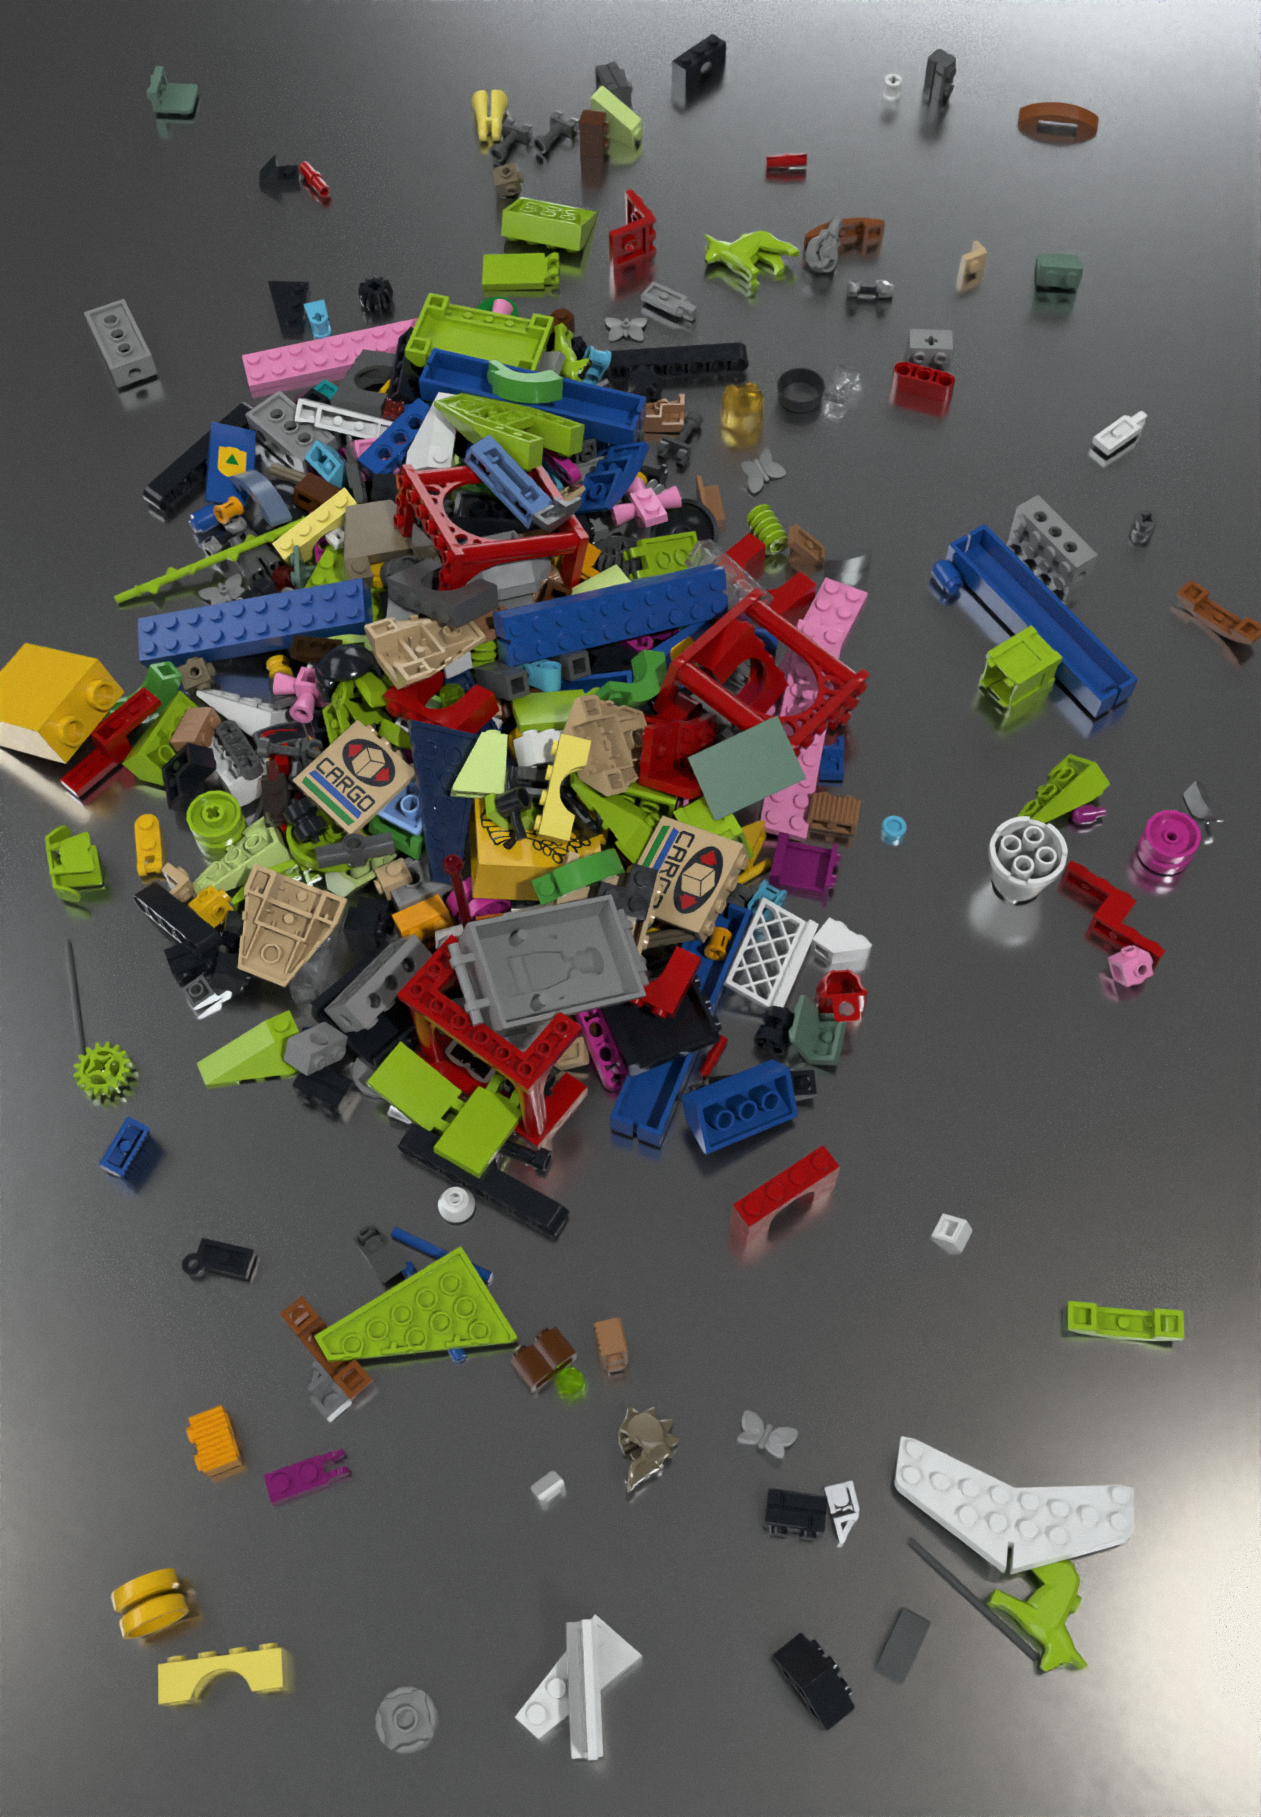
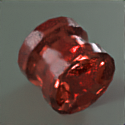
(393, 409)
(282, 577)

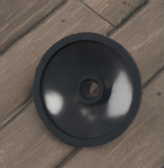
(253, 513)
(688, 518)

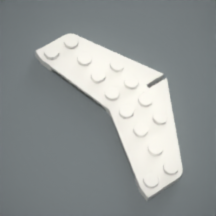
(992, 1516)

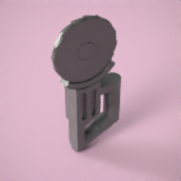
(354, 475)

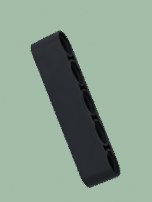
(178, 920)

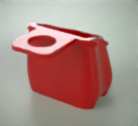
(841, 993)

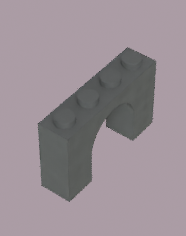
(369, 369)
(418, 587)
(512, 682)

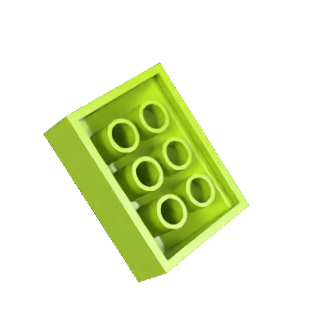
(547, 224)

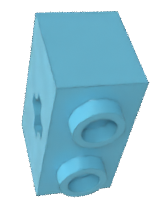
(328, 464)

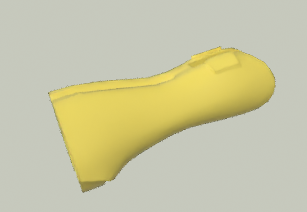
(493, 124)

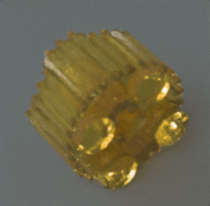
(742, 407)

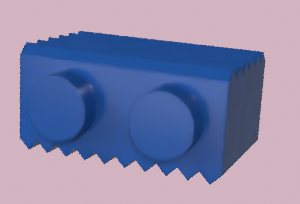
(124, 1147)

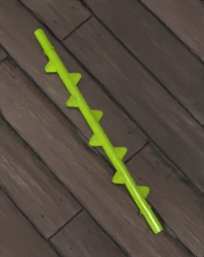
(231, 554)

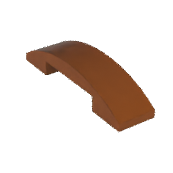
(1059, 112)
(867, 228)
(1216, 617)
(307, 1324)

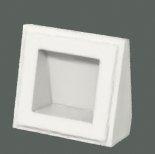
(952, 1232)
(548, 1487)

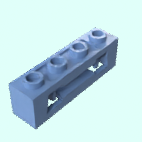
(507, 479)

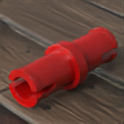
(786, 160)
(314, 179)

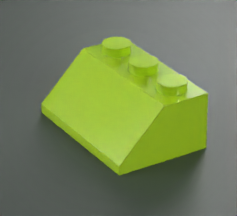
(651, 800)

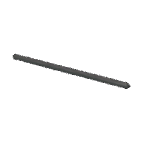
(74, 997)
(975, 1600)

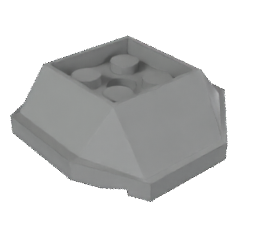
(515, 577)

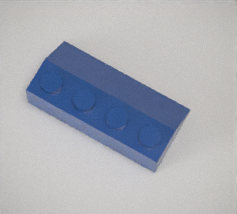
(740, 1105)

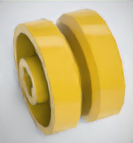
(149, 1603)

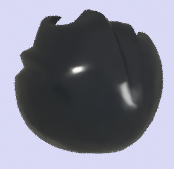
(343, 664)

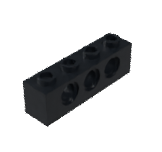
(405, 374)

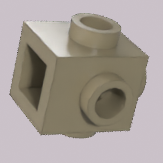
(508, 179)
(197, 674)

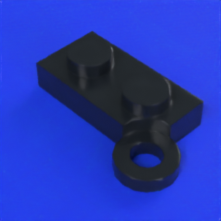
(220, 1258)

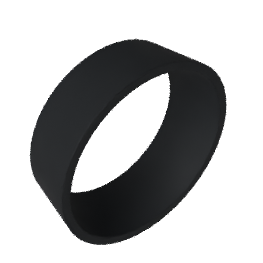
(800, 375)

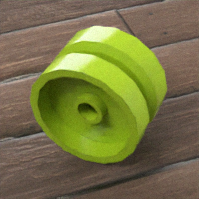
(216, 821)

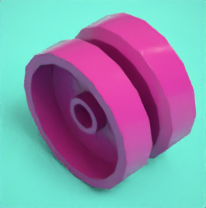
(1169, 842)
(477, 906)

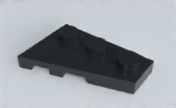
(289, 304)

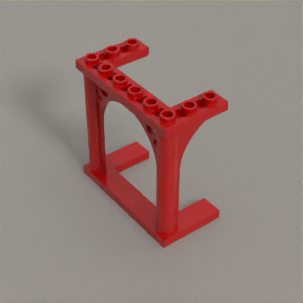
(468, 560)
(830, 712)
(524, 1069)

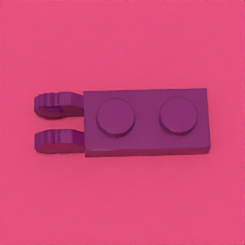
(303, 1477)

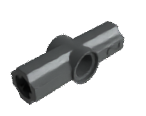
(355, 850)

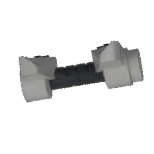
(882, 289)
(233, 527)

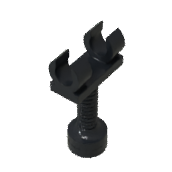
(540, 1158)

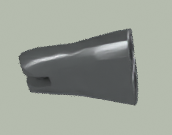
(257, 561)

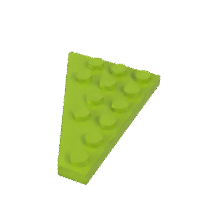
(428, 1312)

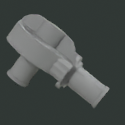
(824, 258)

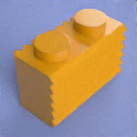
(423, 918)
(214, 1441)

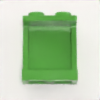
(402, 839)

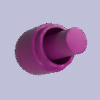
(1087, 814)

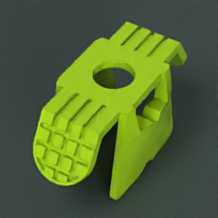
(371, 691)
(77, 865)

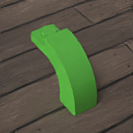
(524, 387)
(649, 673)
(162, 681)
(578, 875)

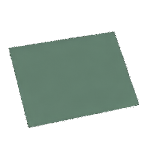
(746, 768)

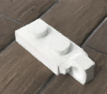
(1119, 432)

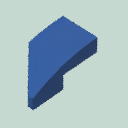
(832, 761)

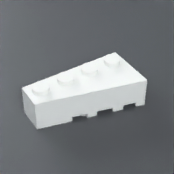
(535, 748)
(550, 1704)

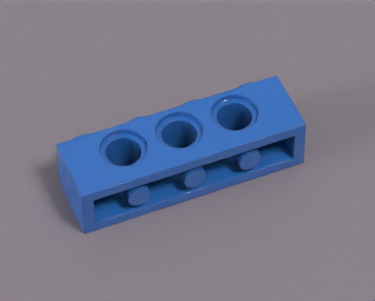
(386, 444)

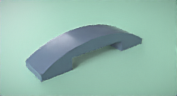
(264, 494)

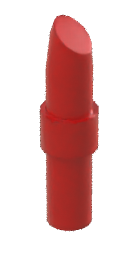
(712, 1057)

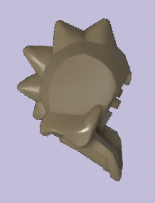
(645, 1442)

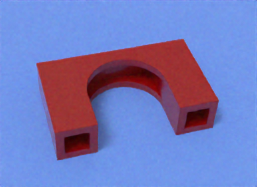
(789, 597)
(732, 648)
(465, 715)
(670, 988)
(811, 1176)

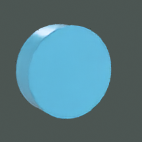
(893, 828)

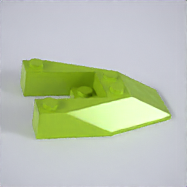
(516, 427)

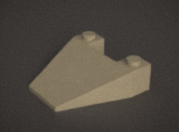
(374, 539)

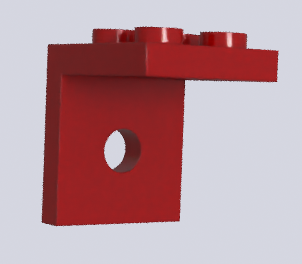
(637, 229)
(691, 737)
(658, 762)

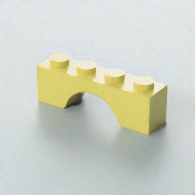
(314, 526)
(570, 757)
(183, 1679)

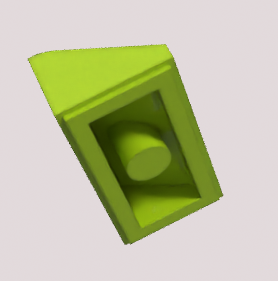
(394, 734)

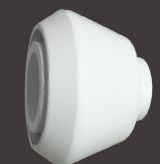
(456, 1204)

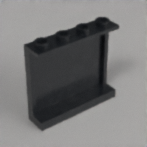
(651, 1041)
(378, 1042)

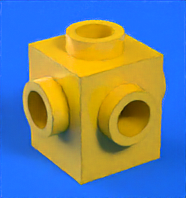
(211, 905)

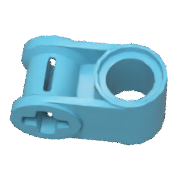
(318, 319)
(600, 363)
(543, 674)
(769, 892)

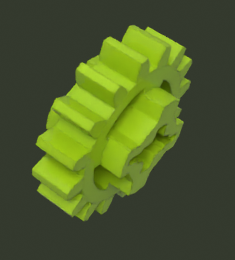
(108, 1058)

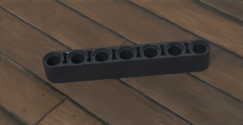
(679, 360)
(190, 466)
(492, 1186)

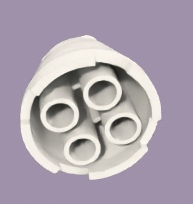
(1026, 857)

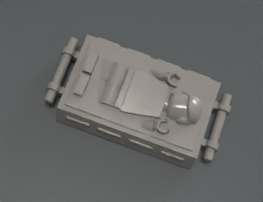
(548, 963)

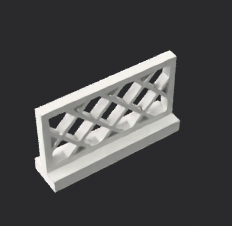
(786, 970)
(584, 1690)

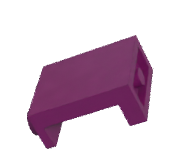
(804, 867)

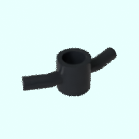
(513, 802)

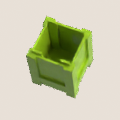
(1020, 668)
(700, 816)

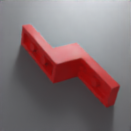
(111, 742)
(1113, 912)

